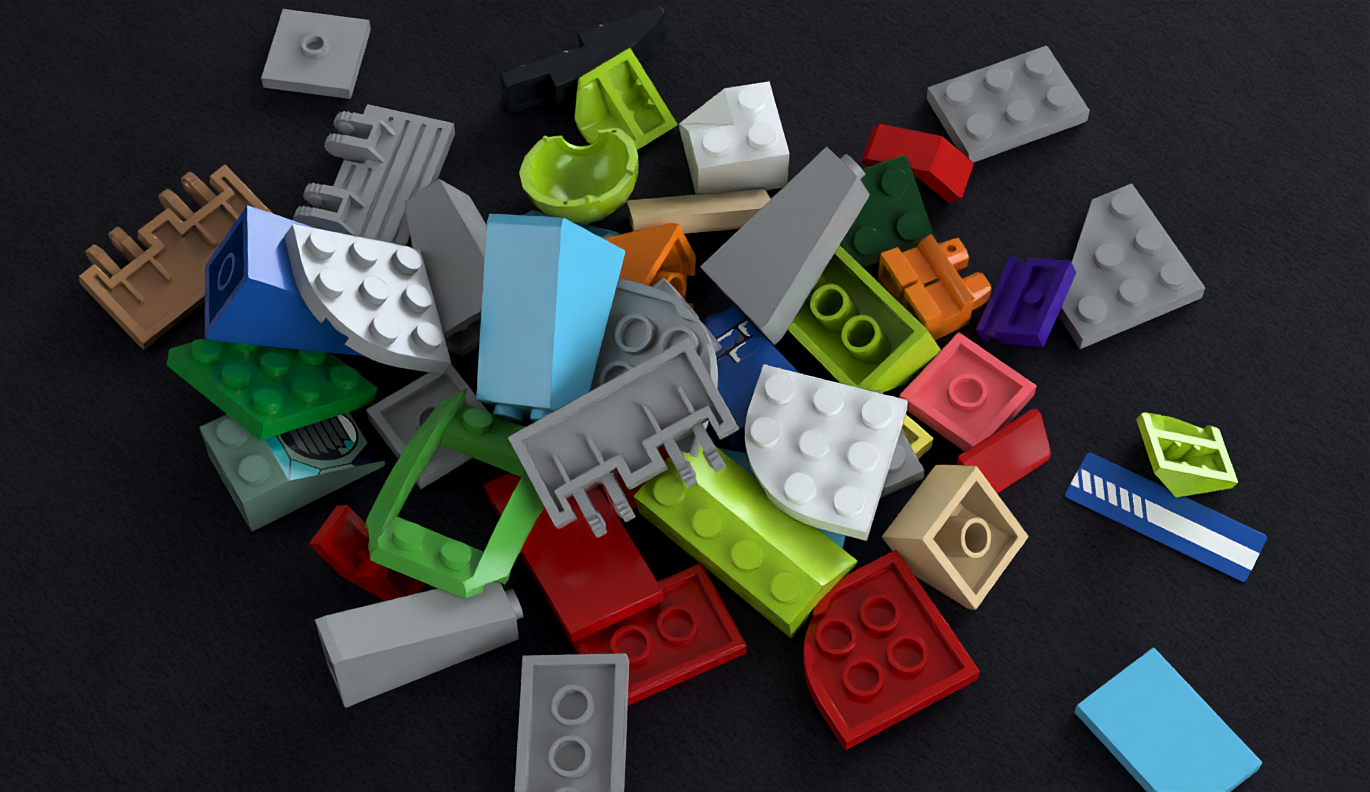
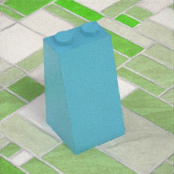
(542, 313)

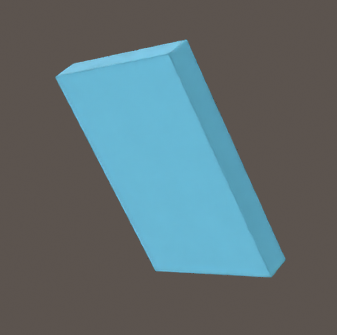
(1166, 731)

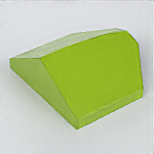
(622, 98)
(1186, 455)

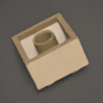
(956, 533)

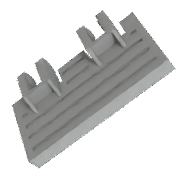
(398, 158)
(621, 431)

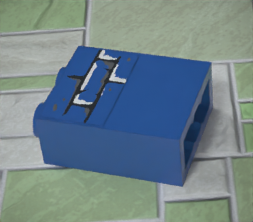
(739, 368)

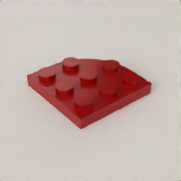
(880, 651)

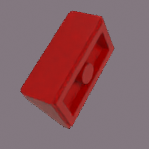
(1010, 451)

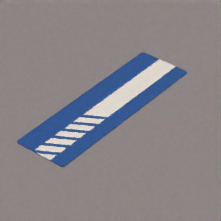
(1167, 519)

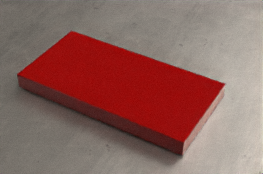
(583, 576)

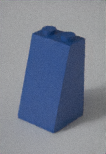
(254, 292)

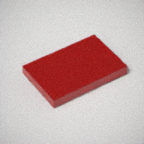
(672, 638)

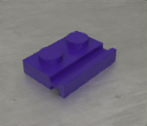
(1026, 301)

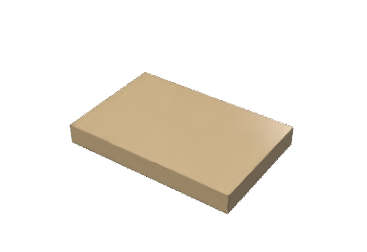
(698, 211)

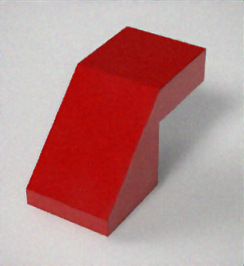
(929, 155)
(344, 546)

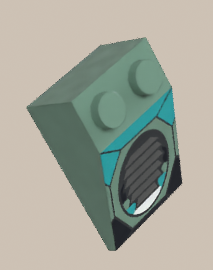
(289, 468)

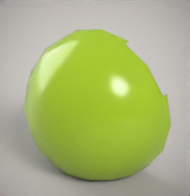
(581, 181)

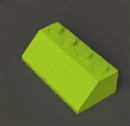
(861, 329)
(745, 539)

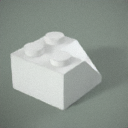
(736, 142)

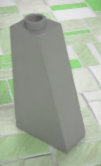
(789, 243)
(452, 246)
(413, 637)

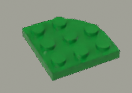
(271, 386)

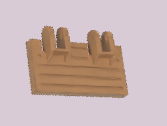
(168, 277)

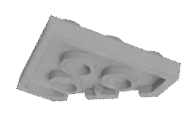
(1124, 270)

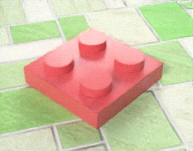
(967, 393)

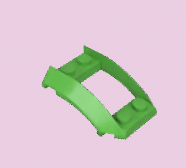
(433, 556)

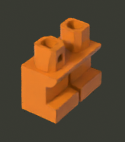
(930, 286)

